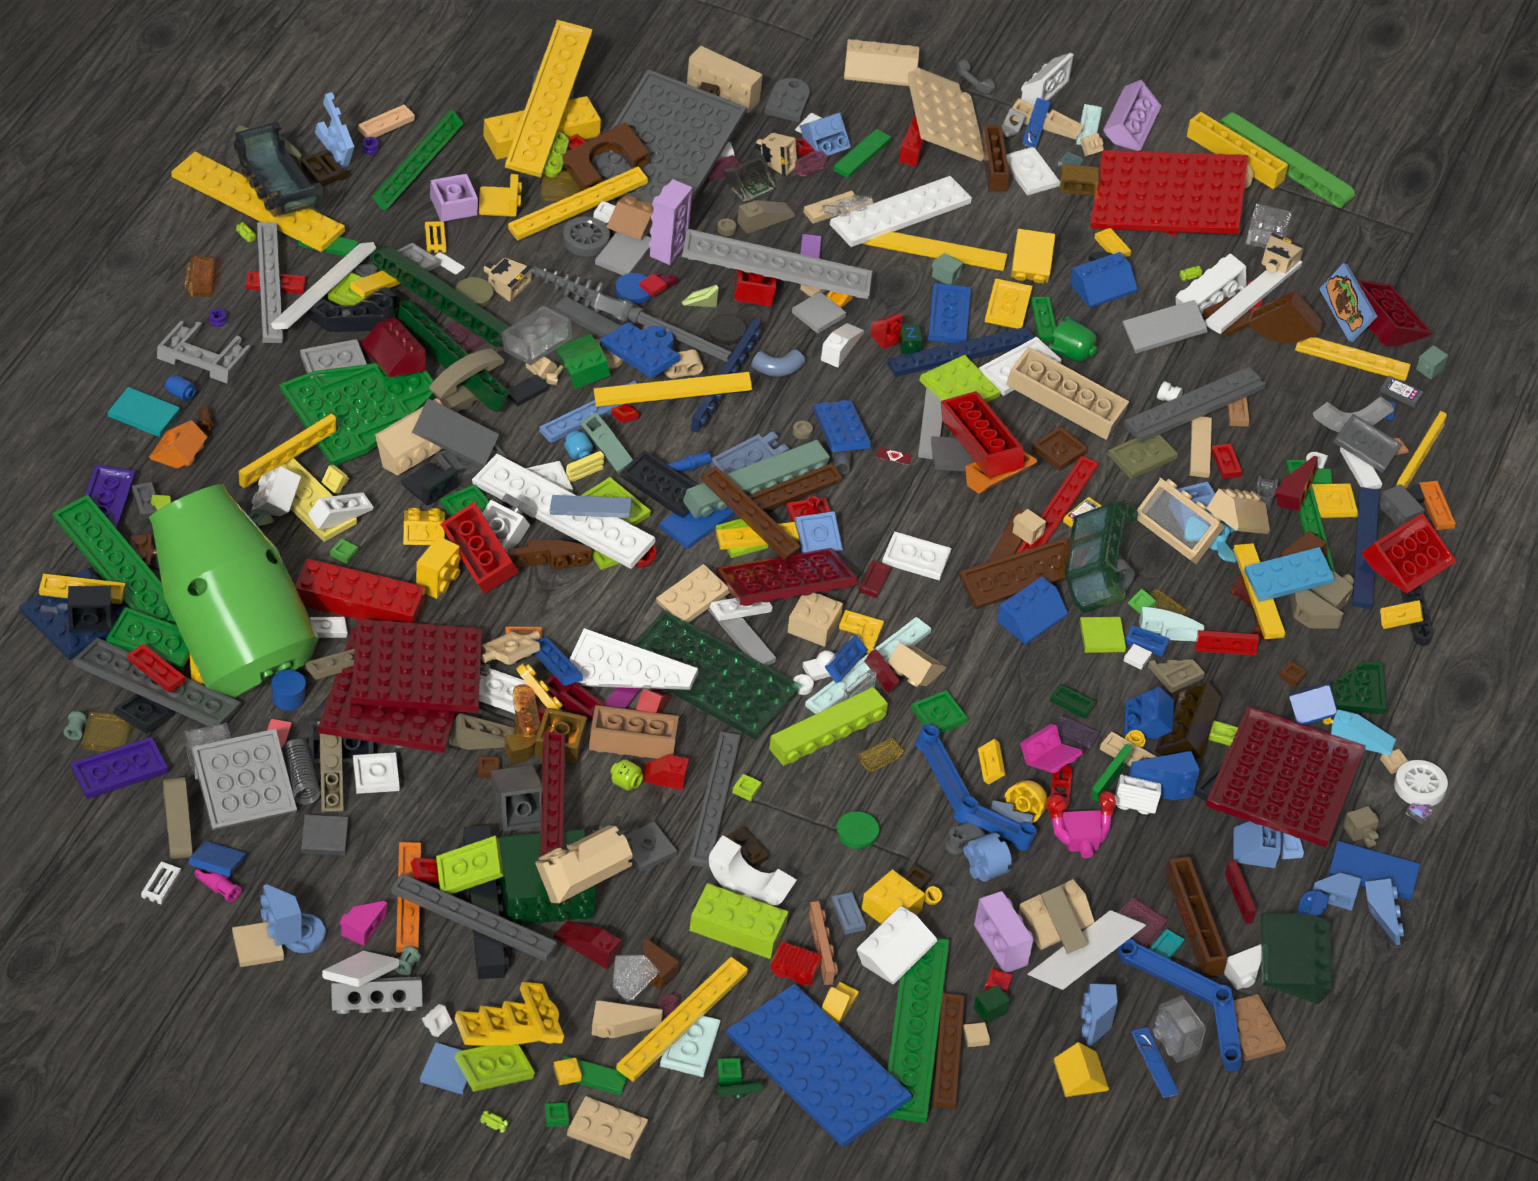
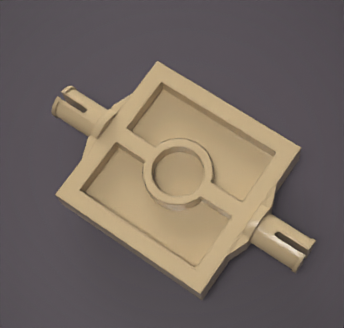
(510, 647)

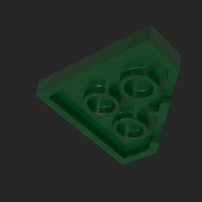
(1361, 689)

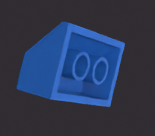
(1103, 279)
(1032, 610)

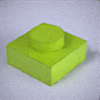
(747, 787)

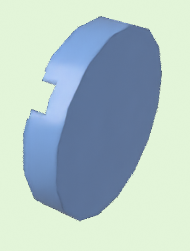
(312, 935)

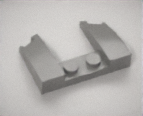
(178, 347)

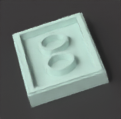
(693, 1049)

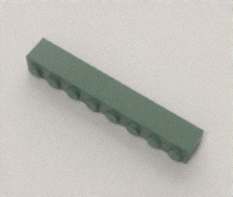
(759, 476)

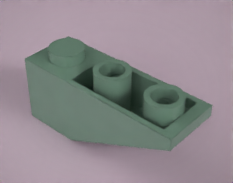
(606, 442)

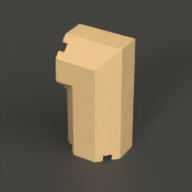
(584, 863)

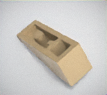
(620, 1019)

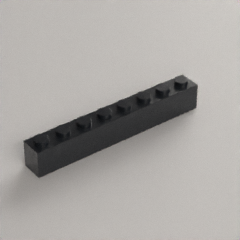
(488, 951)

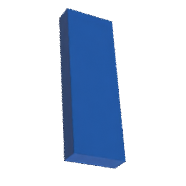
(845, 658)

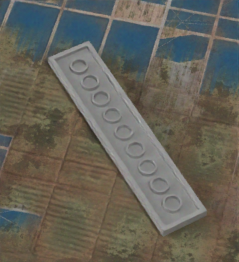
(777, 263)

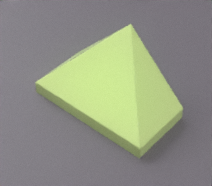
(705, 297)

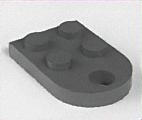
(788, 101)

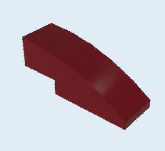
(573, 697)

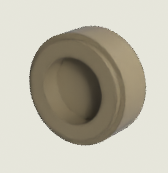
(726, 227)
(802, 430)

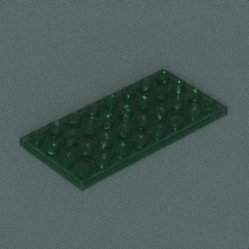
(727, 681)

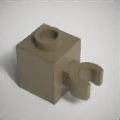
(1362, 824)

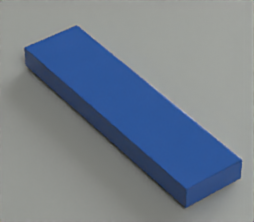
(557, 662)

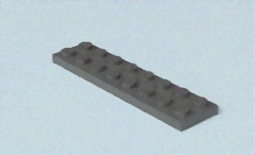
(188, 699)

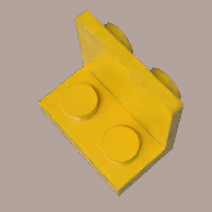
(422, 526)

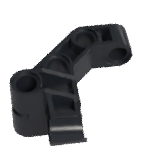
(357, 317)

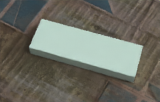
(1090, 120)

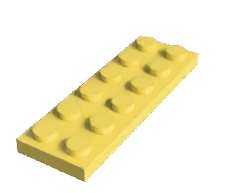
(306, 496)

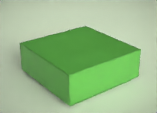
(344, 551)
(1141, 600)

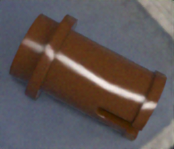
(205, 422)

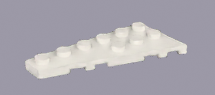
(619, 664)

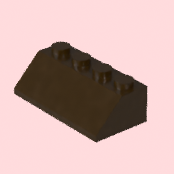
(1192, 720)

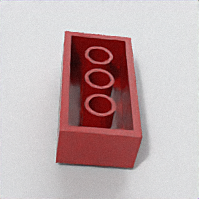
(479, 547)

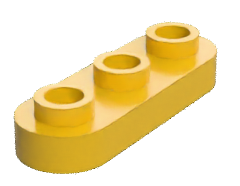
(539, 688)

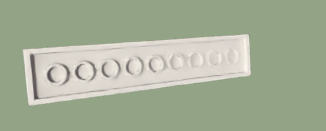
(605, 534)

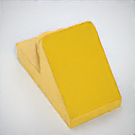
(839, 1001)

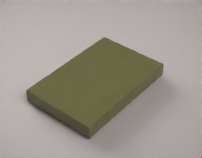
(1140, 458)

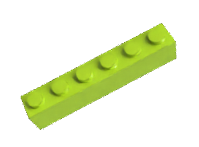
(828, 726)

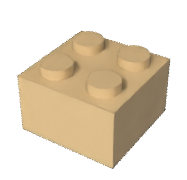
(815, 618)

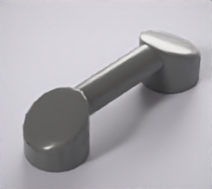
(984, 87)

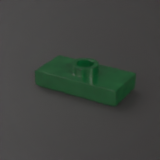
(1072, 701)
(738, 1089)

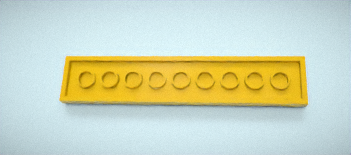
(548, 98)
(236, 192)

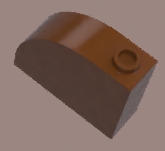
(1286, 320)

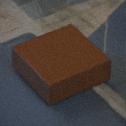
(1293, 674)
(486, 765)

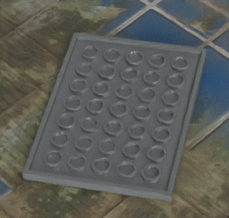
(679, 128)

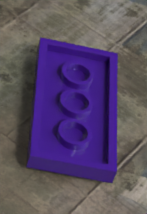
(110, 491)
(119, 767)

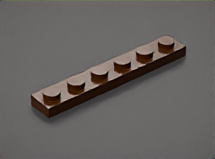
(797, 487)
(750, 513)
(948, 1051)

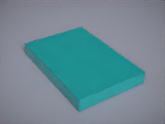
(144, 411)

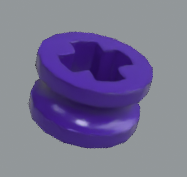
(370, 145)
(221, 320)

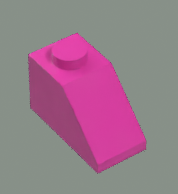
(363, 921)

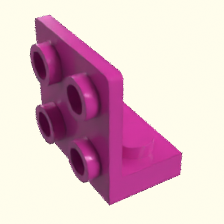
(1046, 751)

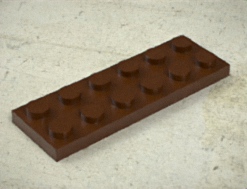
(1011, 574)

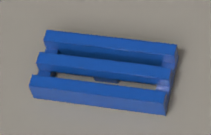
(1146, 643)

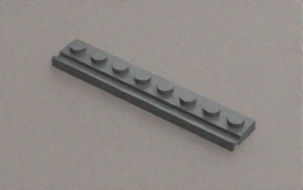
(1194, 404)

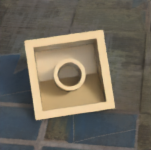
(915, 664)

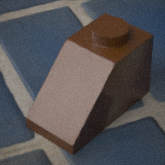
(663, 961)

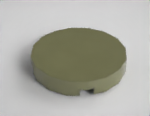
(476, 290)

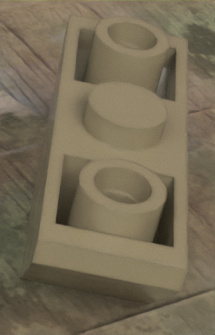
(1314, 611)

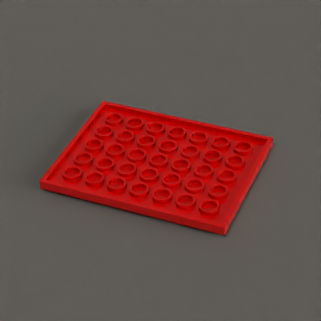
(1170, 192)

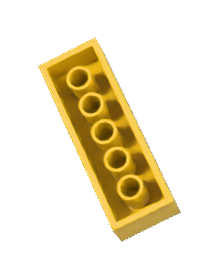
(577, 119)

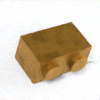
(1078, 179)

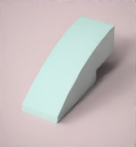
(1169, 624)

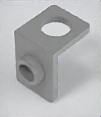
(1009, 129)

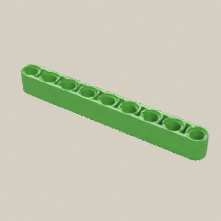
(1299, 167)

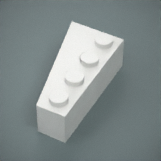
(1215, 284)

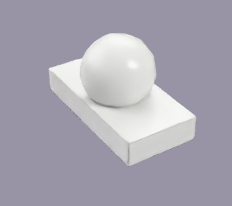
(816, 667)

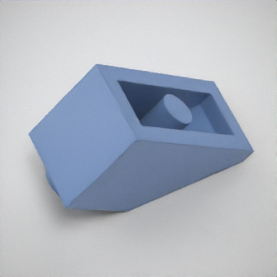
(1339, 889)

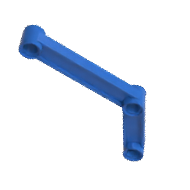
(966, 807)
(1196, 986)

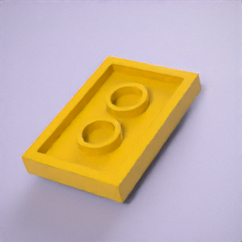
(1008, 304)

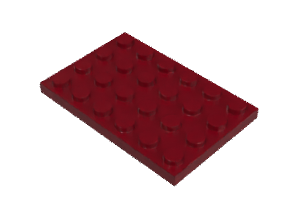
(787, 578)

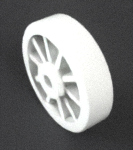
(1419, 786)

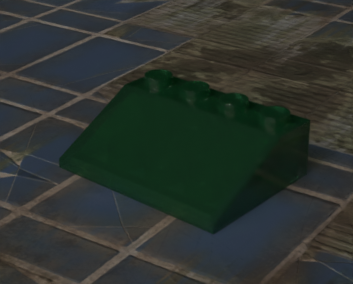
(1296, 955)

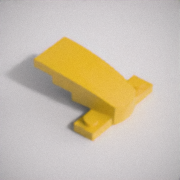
(514, 1021)

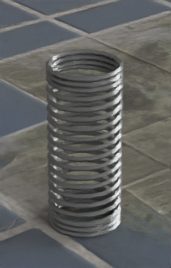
(292, 778)

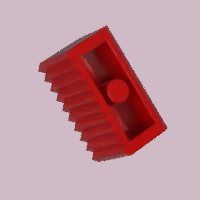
(796, 963)

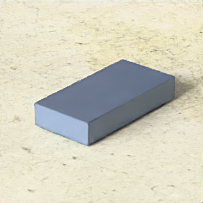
(848, 913)

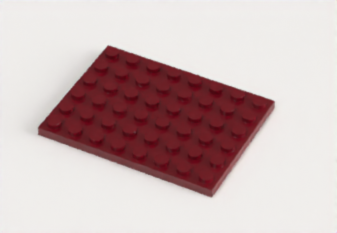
(382, 724)
(1286, 776)

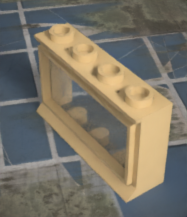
(1179, 520)

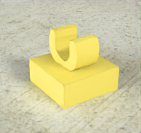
(335, 479)

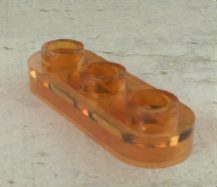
(526, 710)

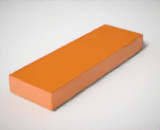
(1437, 505)

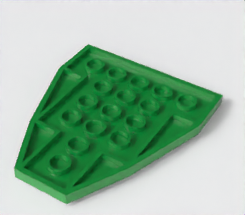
(360, 400)

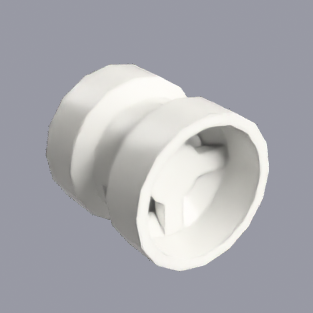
(1168, 392)

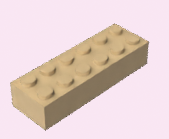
(1067, 393)

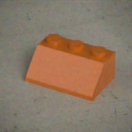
(980, 482)

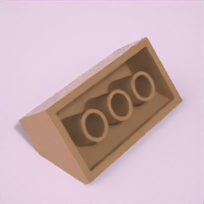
(633, 732)

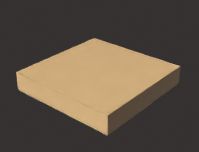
(255, 946)

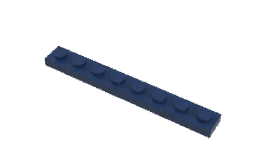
(971, 348)
(732, 366)

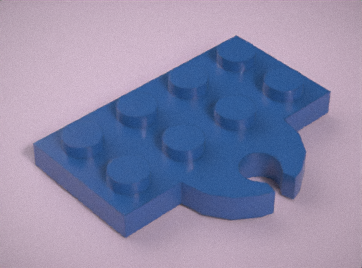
(642, 348)

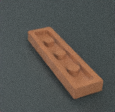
(821, 938)

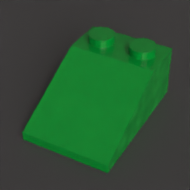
(583, 361)

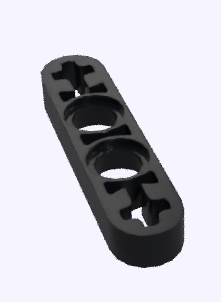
(1417, 627)

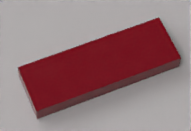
(1240, 892)

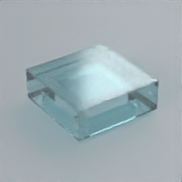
(1070, 159)

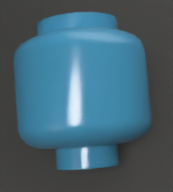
(578, 445)

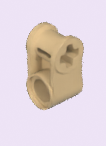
(688, 365)

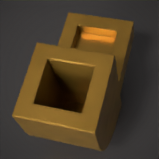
(519, 747)

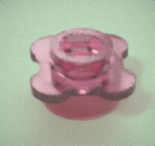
(668, 1004)

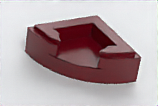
(669, 280)

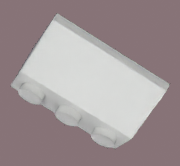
(1048, 79)
(896, 945)

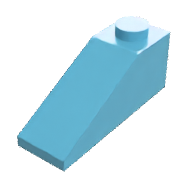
(1359, 730)

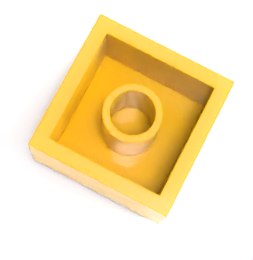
(438, 567)
(889, 895)

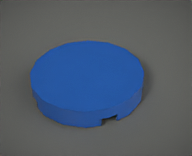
(629, 288)

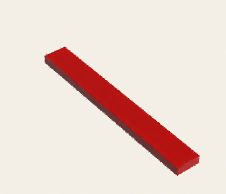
(1064, 500)

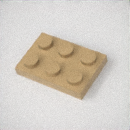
(693, 594)
(607, 1127)

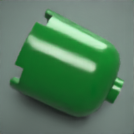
(1074, 341)

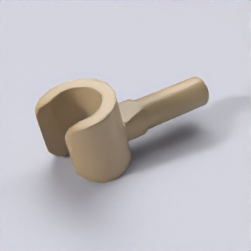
(552, 378)

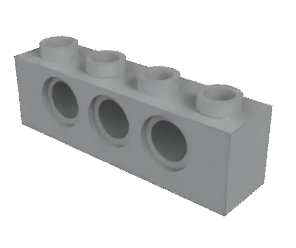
(410, 985)

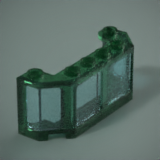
(1095, 555)

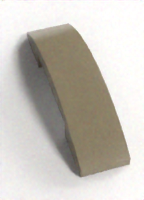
(464, 368)

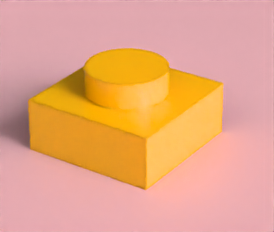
(567, 1071)

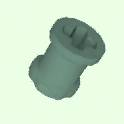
(75, 725)
(407, 960)

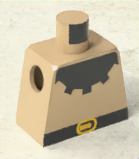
(778, 152)
(1281, 254)
(508, 277)

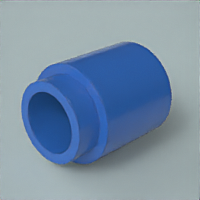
(180, 387)

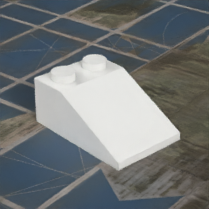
(506, 524)

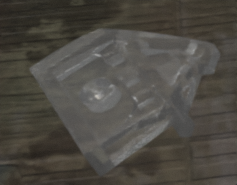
(632, 974)

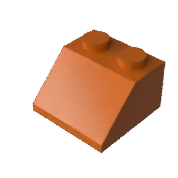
(179, 445)

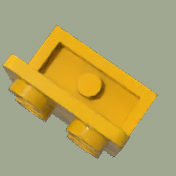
(500, 200)

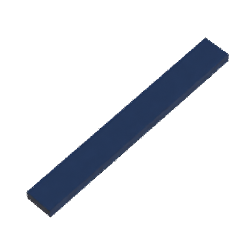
(1365, 536)

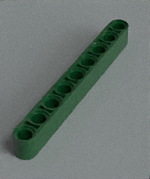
(439, 294)
(448, 352)

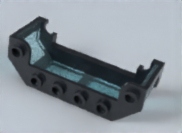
(274, 171)

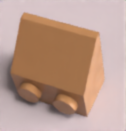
(631, 217)

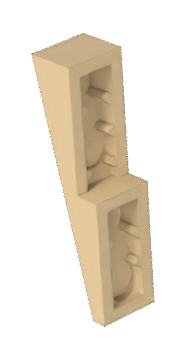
(1053, 122)

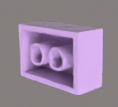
(1003, 932)

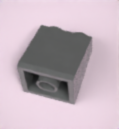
(517, 797)

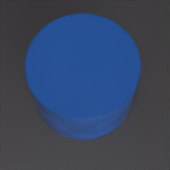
(288, 690)

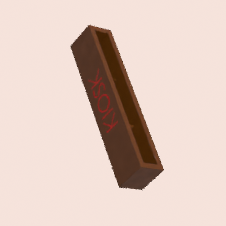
(1196, 916)

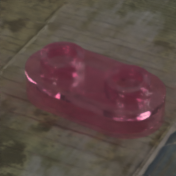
(810, 163)

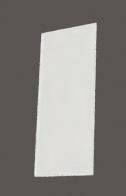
(1102, 939)

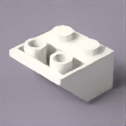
(276, 491)

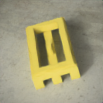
(585, 466)

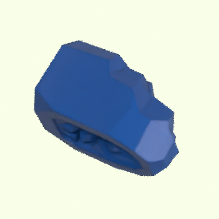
(1313, 903)

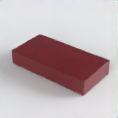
(874, 579)
(883, 672)

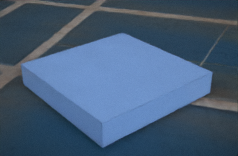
(818, 532)
(443, 1070)

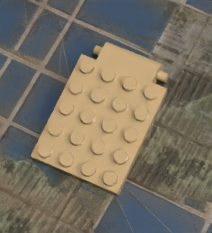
(945, 113)

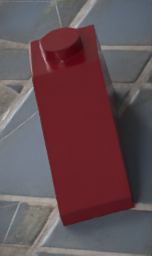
(1297, 485)
(590, 942)

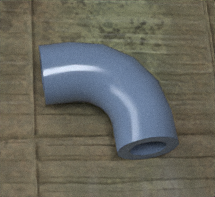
(778, 366)

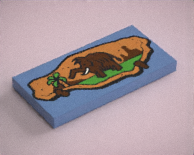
(1348, 302)

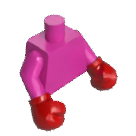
(1081, 829)

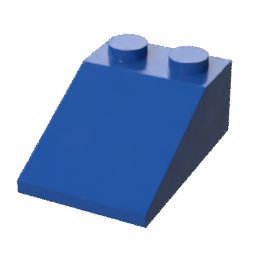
(1174, 772)

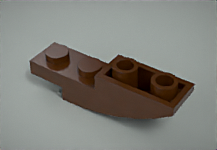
(552, 552)

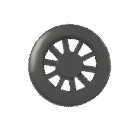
(585, 236)

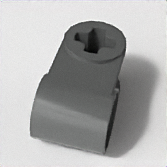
(1266, 489)
(961, 836)

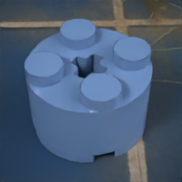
(988, 857)

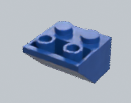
(1150, 714)

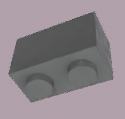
(1400, 505)

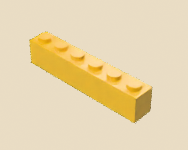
(1225, 141)

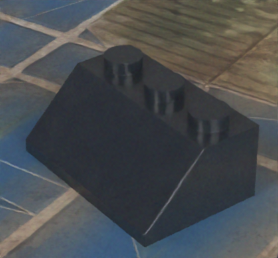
(349, 746)

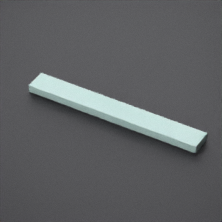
(833, 692)

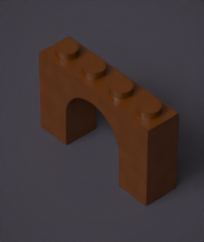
(617, 140)

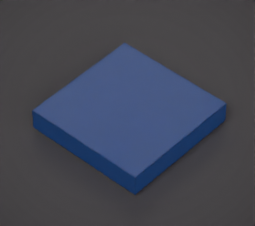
(217, 858)

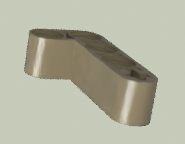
(177, 818)

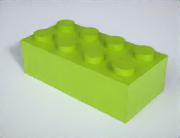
(738, 921)

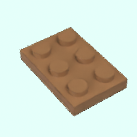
(1256, 1029)

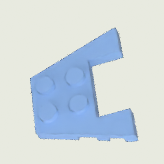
(336, 136)

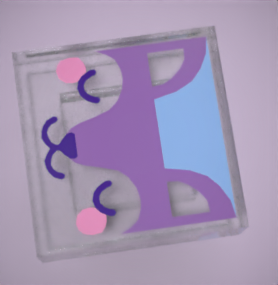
(1420, 812)

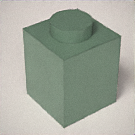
(947, 269)
(1432, 362)

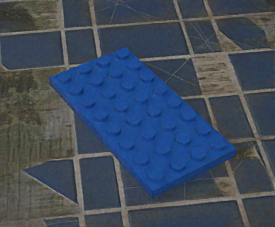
(819, 1065)

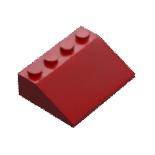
(1409, 554)

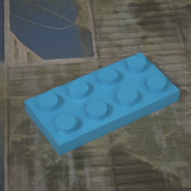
(1289, 574)

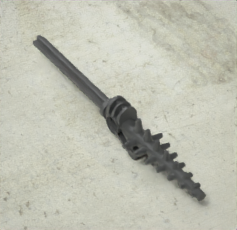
(626, 310)

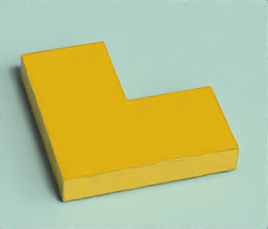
(866, 628)

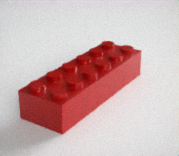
(982, 434)
(358, 593)

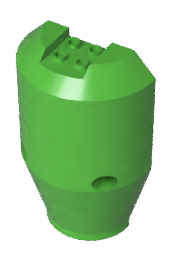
(243, 602)

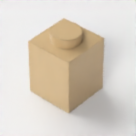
(1029, 526)

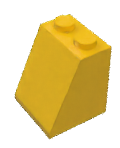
(1032, 256)

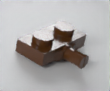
(143, 547)

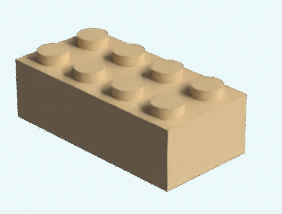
(734, 80)

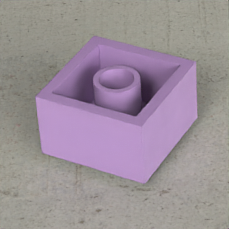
(453, 197)

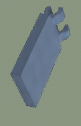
(748, 453)

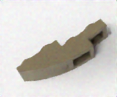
(331, 773)

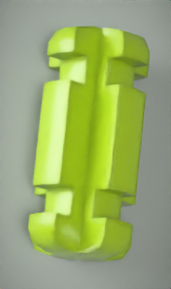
(246, 232)
(1190, 273)
(494, 1121)

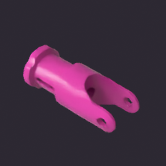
(219, 884)

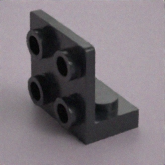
(430, 483)

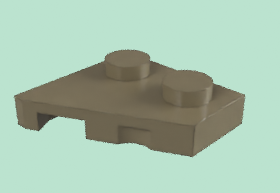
(1176, 673)

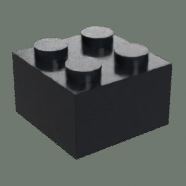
(89, 609)

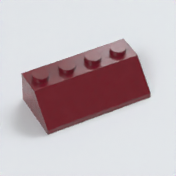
(394, 349)

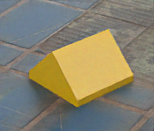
(1080, 1071)

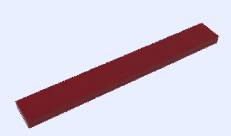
(552, 792)

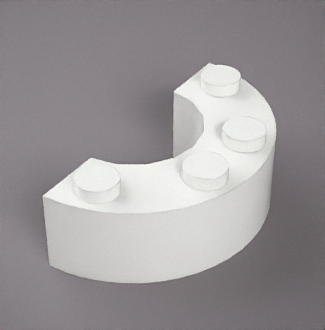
(741, 878)

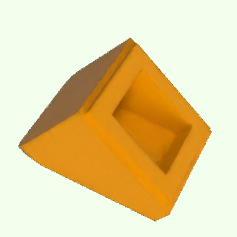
(839, 299)

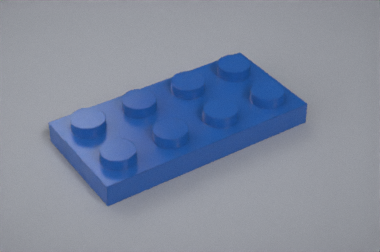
(841, 426)

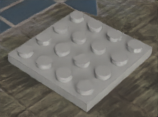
(243, 779)

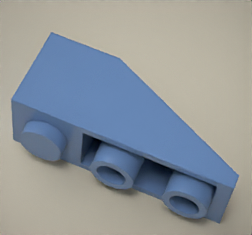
(1383, 908)

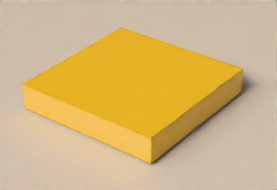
(1335, 500)

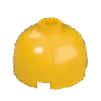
(1027, 798)

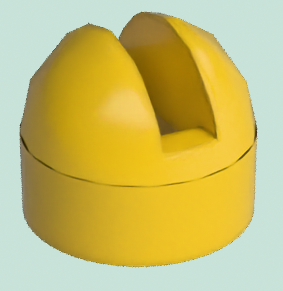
(935, 894)

